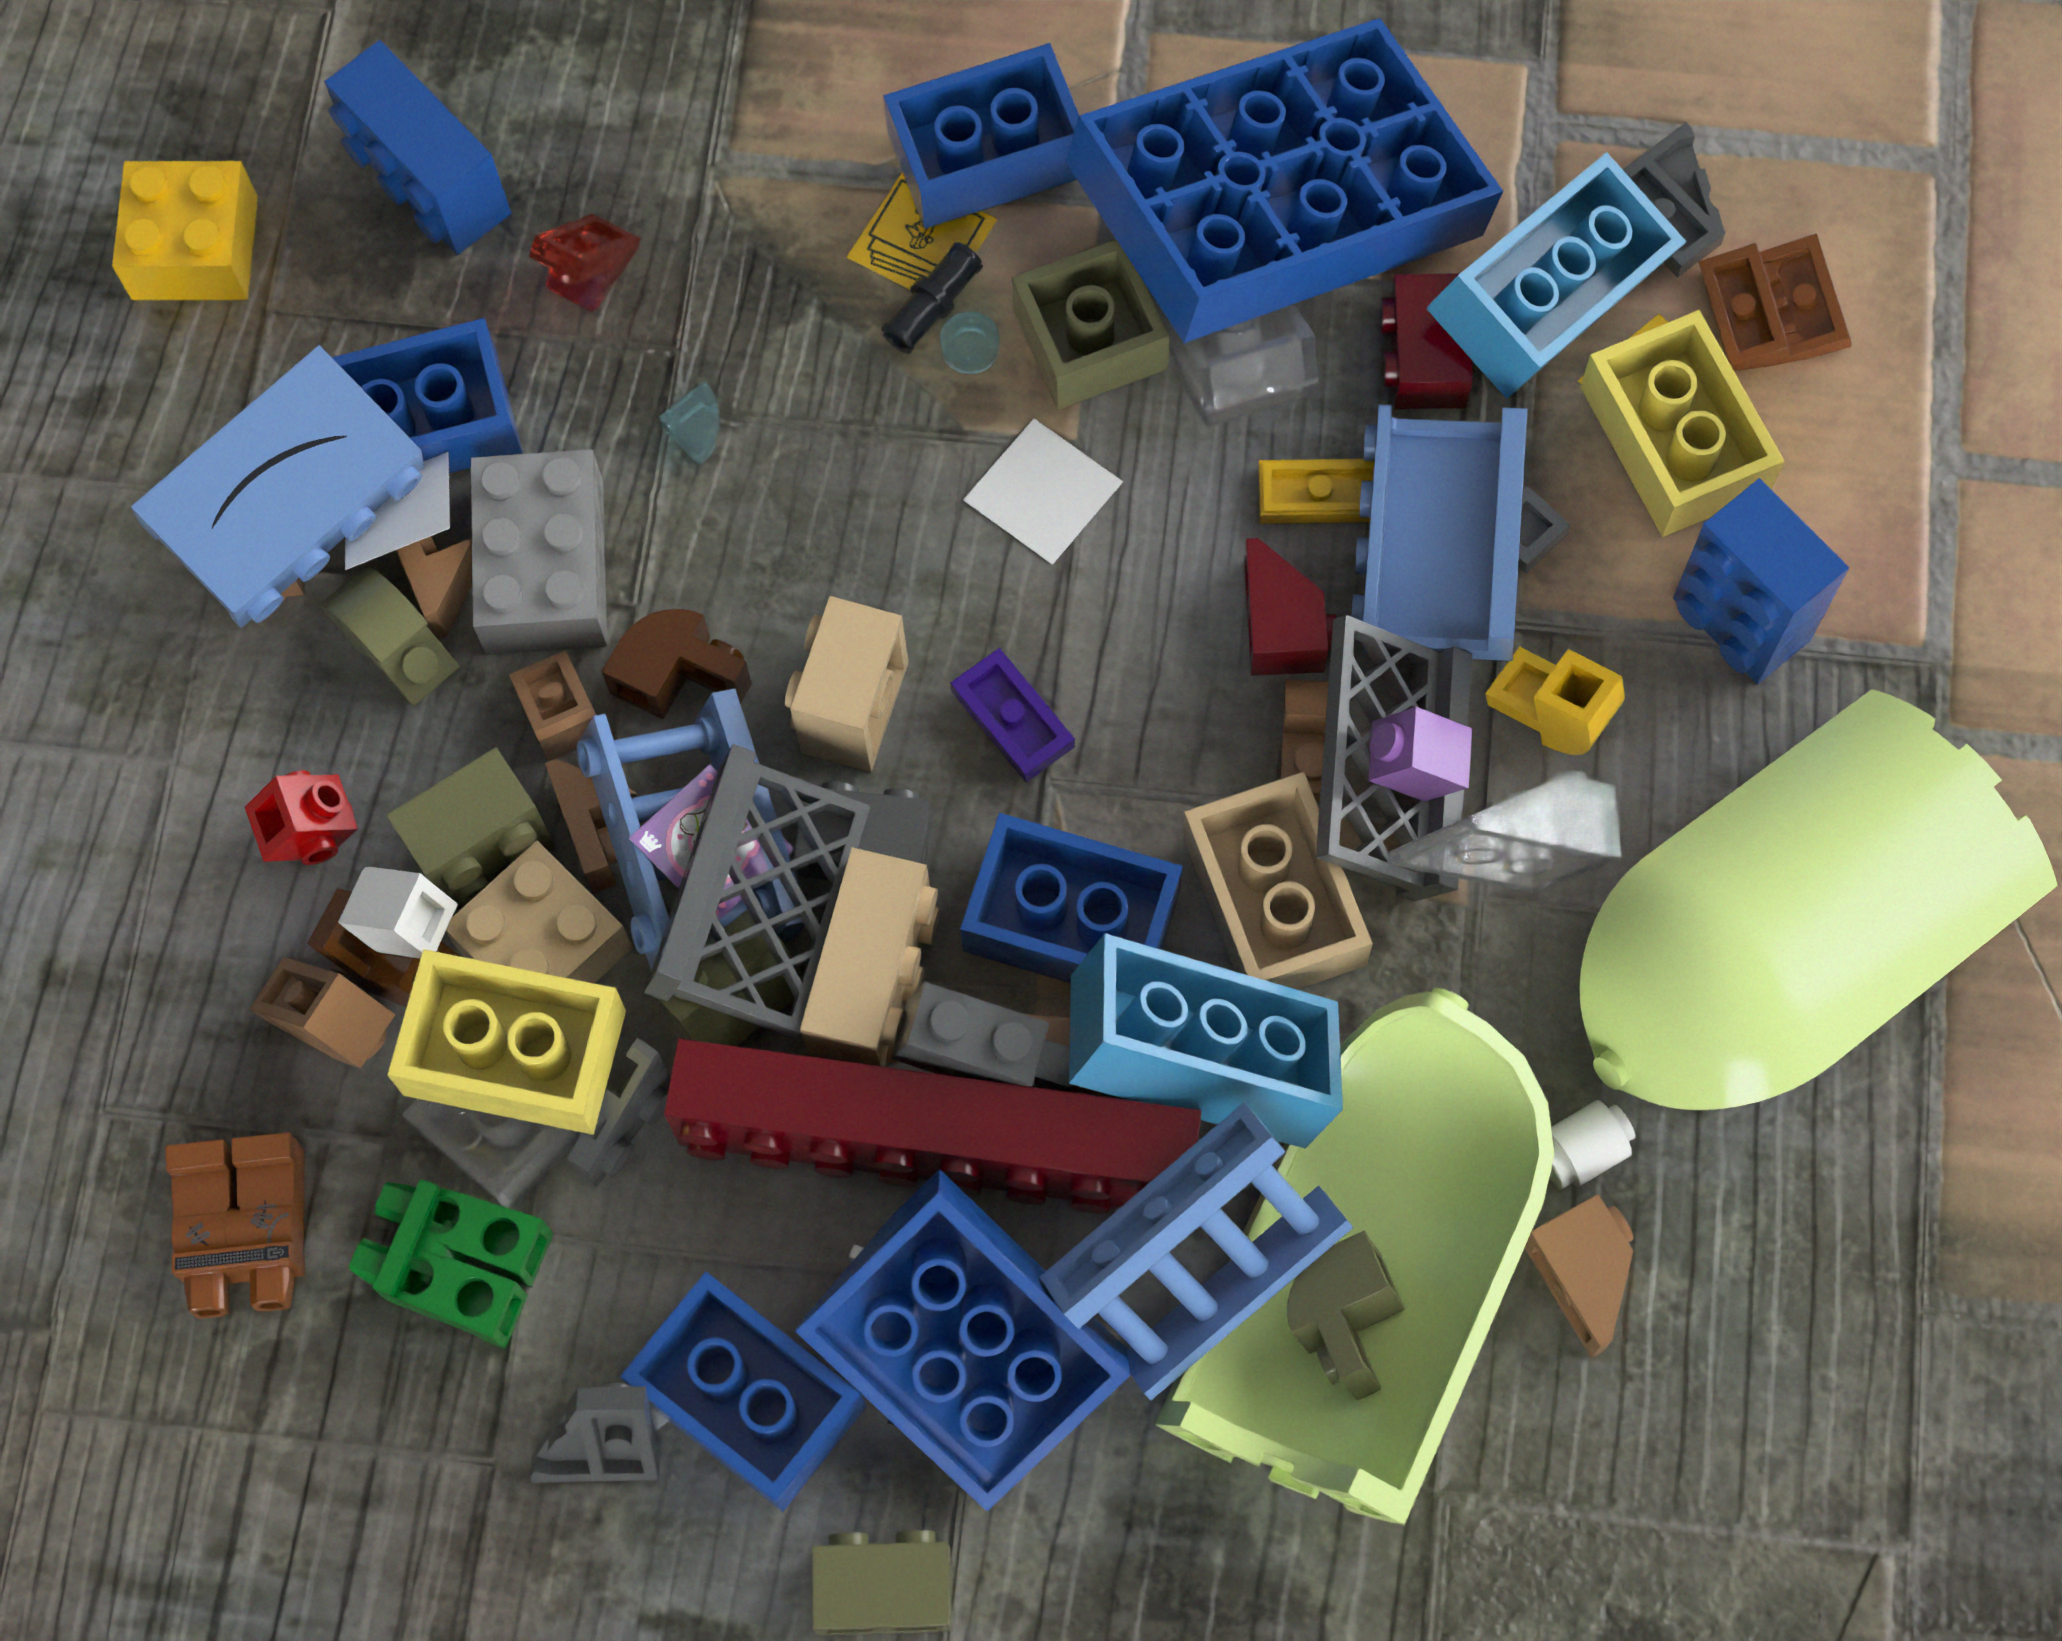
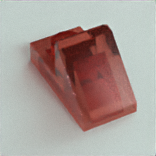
(584, 258)

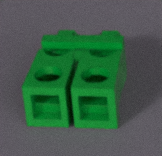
(430, 1254)

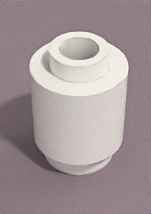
(1589, 1144)

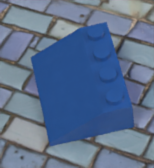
(963, 1342)

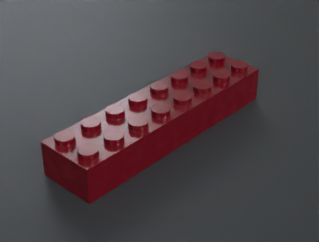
(921, 1122)

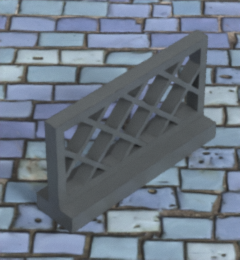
(1437, 685)
(705, 878)

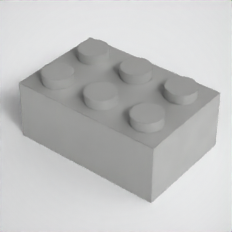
(538, 552)

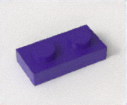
(1012, 715)

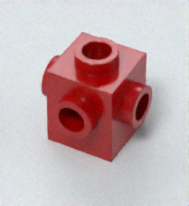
(301, 818)

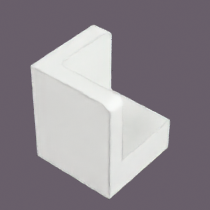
(397, 912)

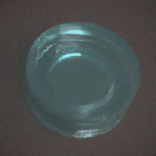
(969, 342)

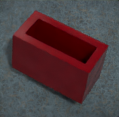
(1424, 359)

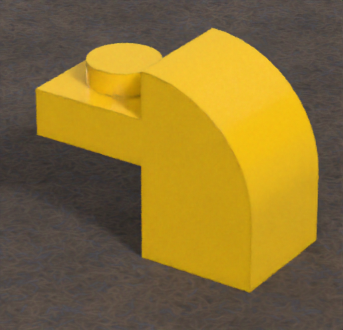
(1561, 701)

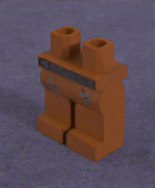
(237, 1220)

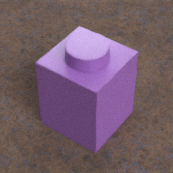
(1420, 754)

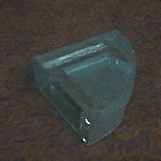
(694, 422)

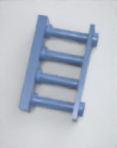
(600, 757)
(1162, 1216)

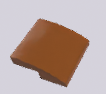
(1775, 304)

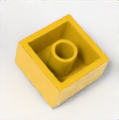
(185, 230)

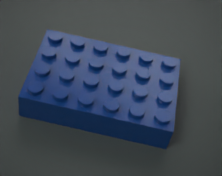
(1281, 178)

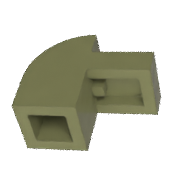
(391, 633)
(1335, 1300)

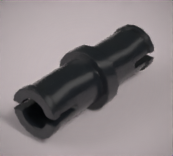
(932, 297)

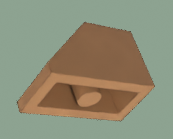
(324, 1011)
(1586, 1267)

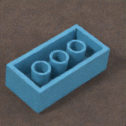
(1555, 275)
(1204, 1039)

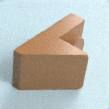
(438, 580)
(554, 703)
(1304, 730)
(585, 822)

